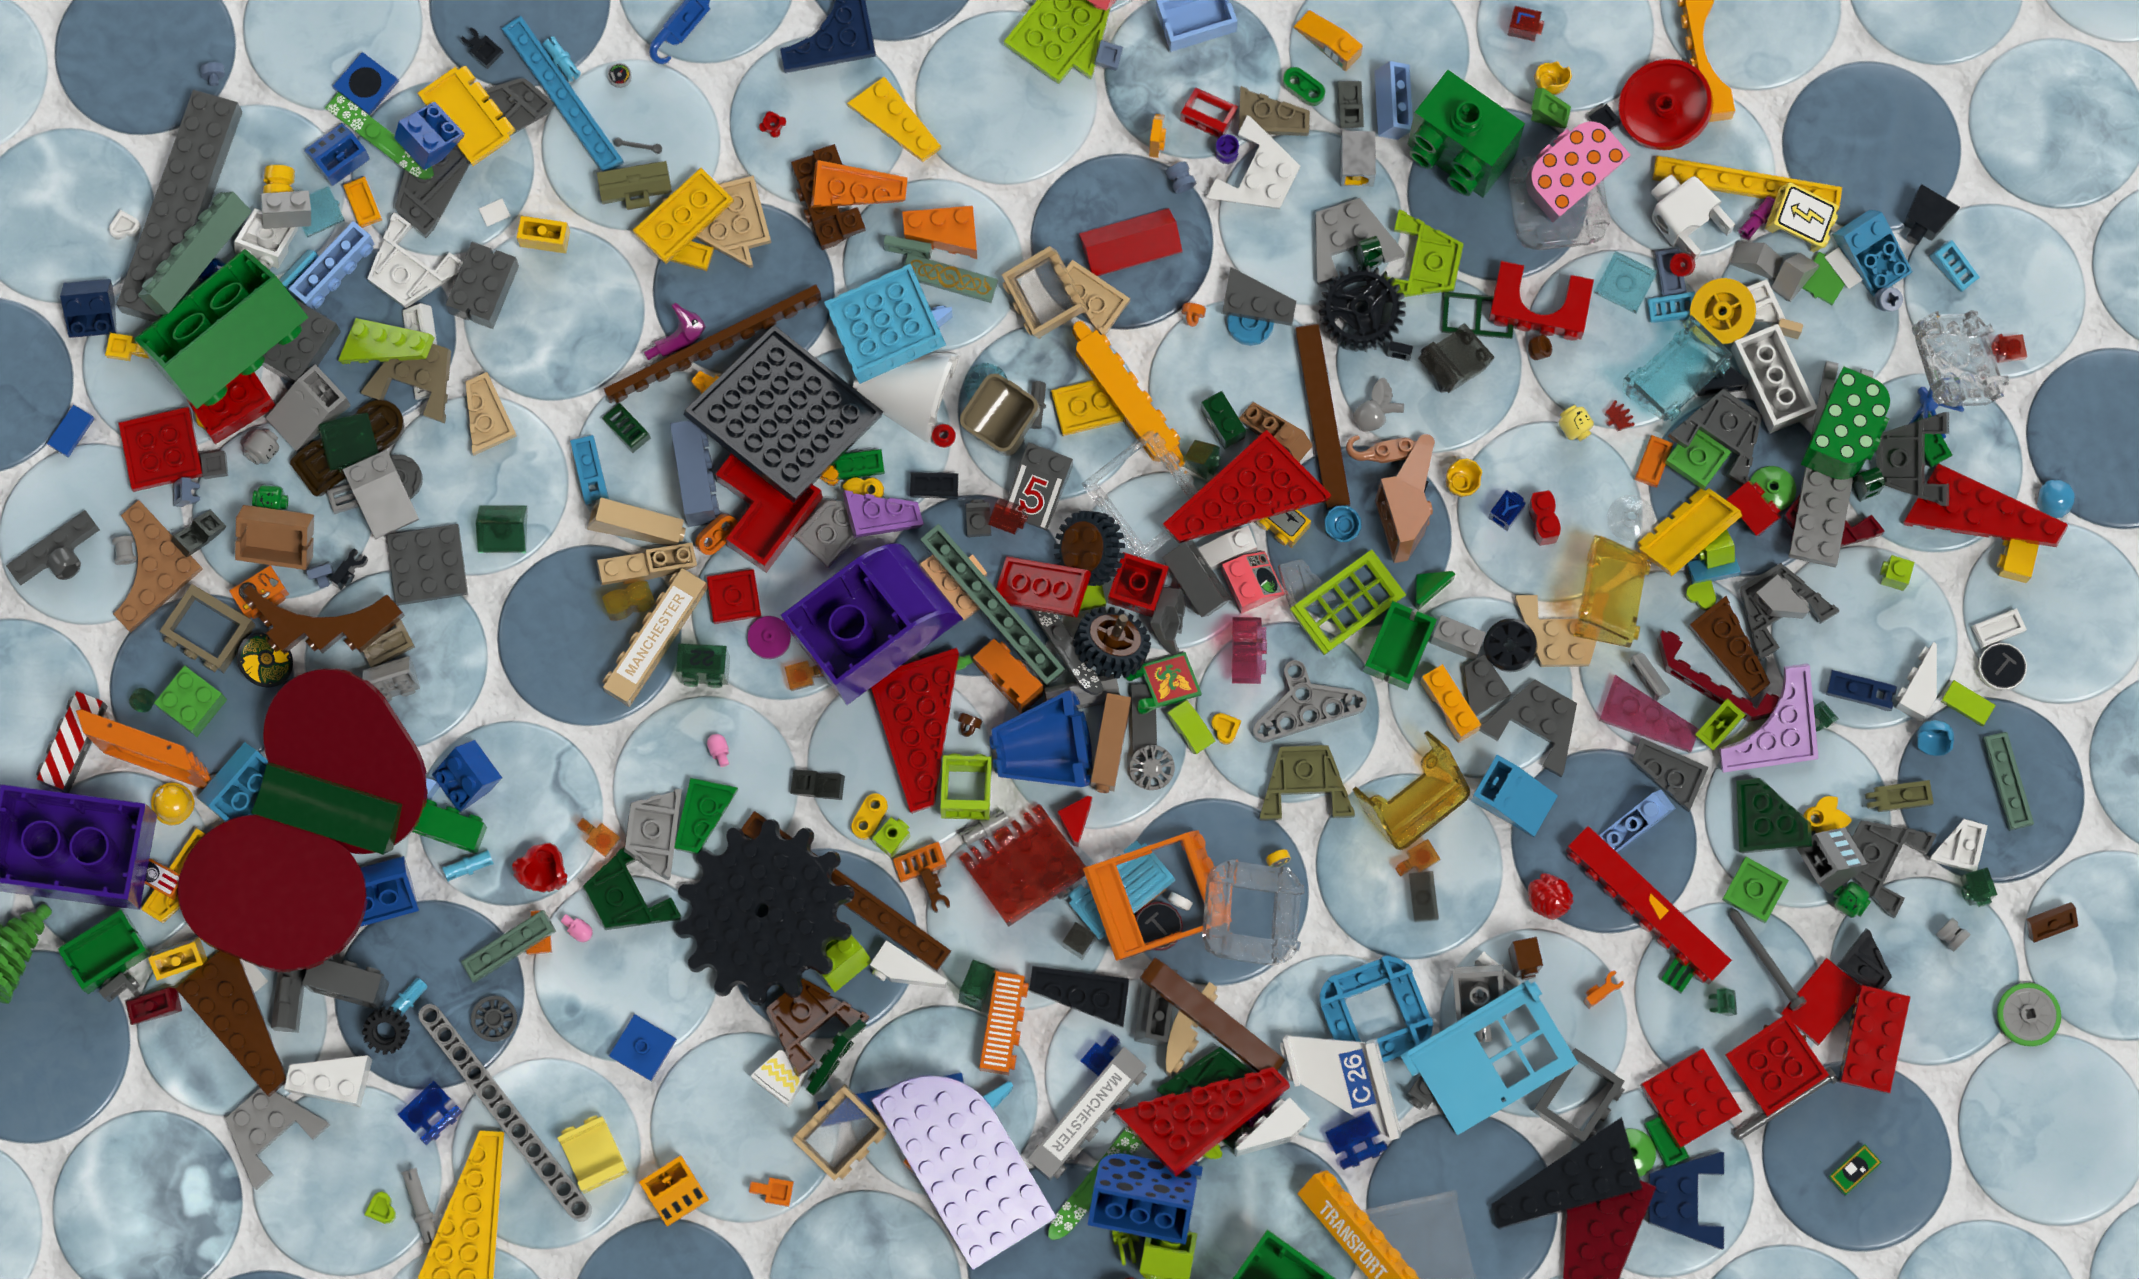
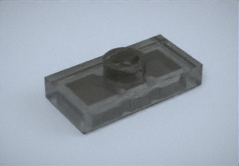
(1423, 896)

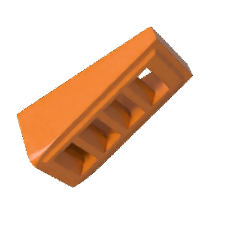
(941, 863)

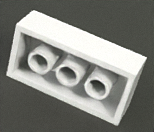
(1774, 378)

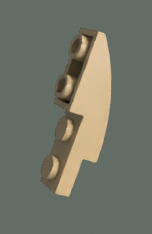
(646, 565)
(1182, 1037)

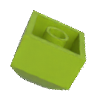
(1168, 1259)

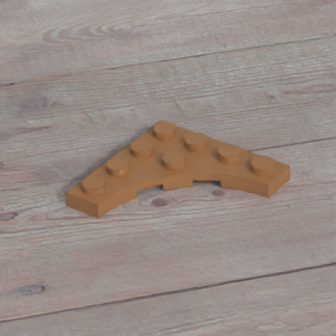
(160, 568)

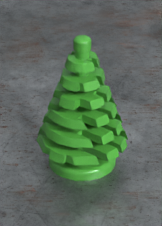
(15, 948)

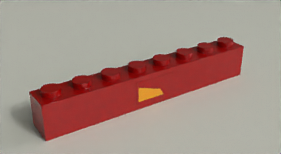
(1648, 905)

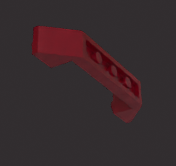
(1669, 645)

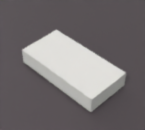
(1999, 628)

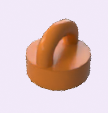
(1193, 310)

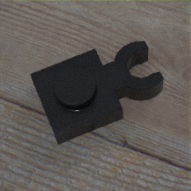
(483, 49)

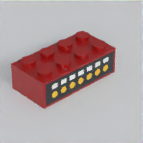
(1874, 1039)

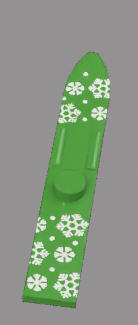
(376, 135)
(1081, 1199)

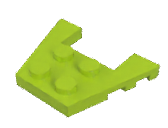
(1434, 260)

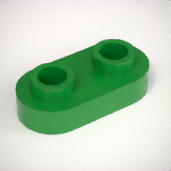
(1305, 86)

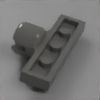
(55, 551)

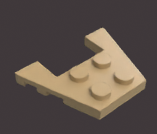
(1555, 637)

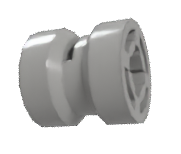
(1953, 934)

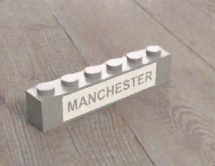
(1087, 1114)

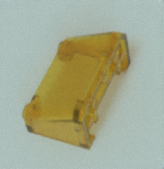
(1611, 593)

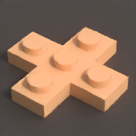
(950, 588)

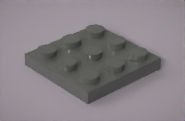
(427, 564)

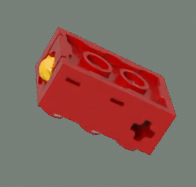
(240, 406)

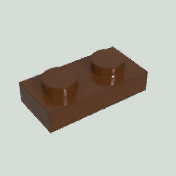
(2052, 922)

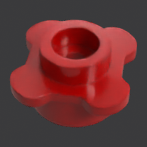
(771, 117)

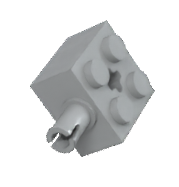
(1467, 981)

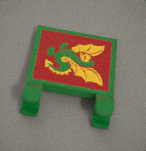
(1168, 682)

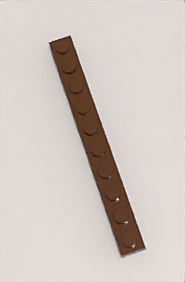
(705, 348)
(875, 911)

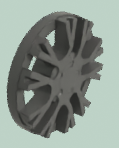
(494, 1018)

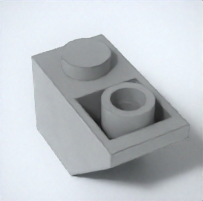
(1780, 600)

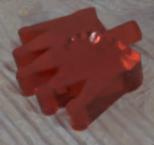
(1618, 418)

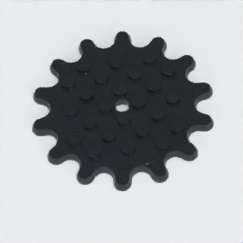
(799, 916)

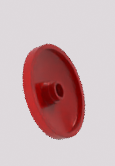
(1666, 104)

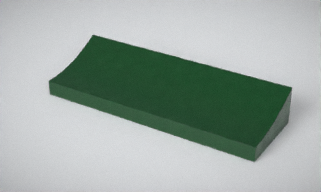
(328, 809)

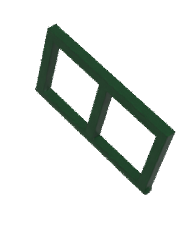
(1477, 331)

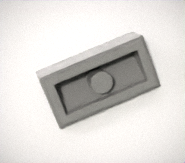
(1649, 676)

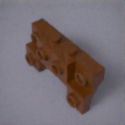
(828, 222)

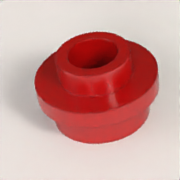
(947, 442)

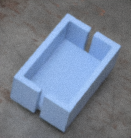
(1195, 21)

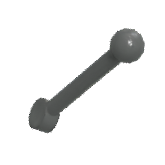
(657, 148)

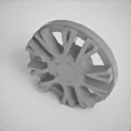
(1151, 767)

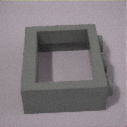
(1601, 1112)

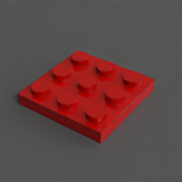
(160, 449)
(1777, 1065)
(1691, 1098)

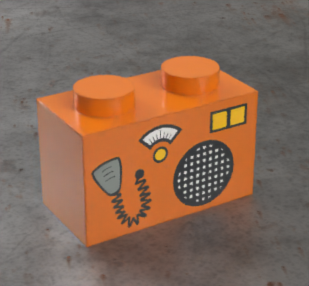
(266, 584)

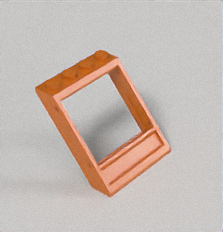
(144, 749)
(1114, 903)

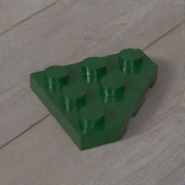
(1768, 820)

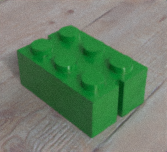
(1399, 645)
(104, 951)

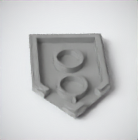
(827, 532)

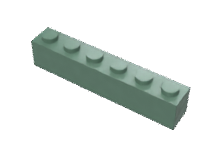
(194, 252)

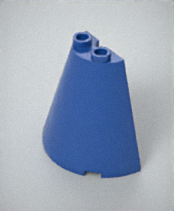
(1045, 744)

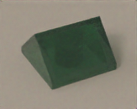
(501, 529)

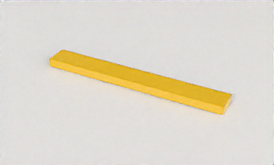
(1738, 181)

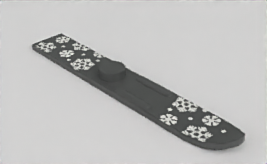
(1063, 644)

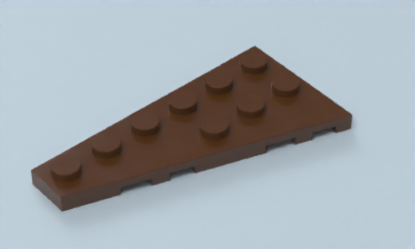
(230, 1009)

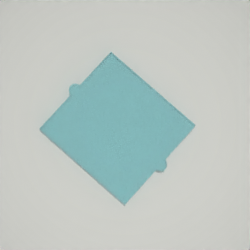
(324, 212)

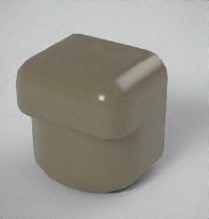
(1000, 414)

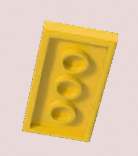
(683, 215)

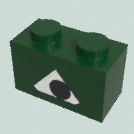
(1223, 419)

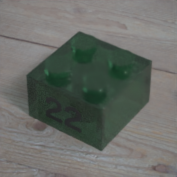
(703, 665)

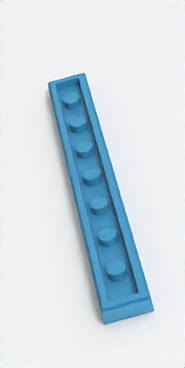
(562, 95)

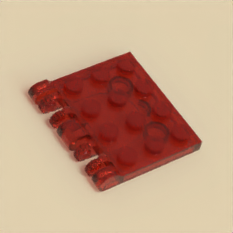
(1025, 868)

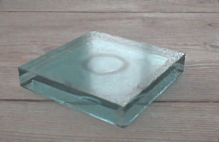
(1625, 282)

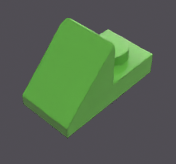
(1549, 109)

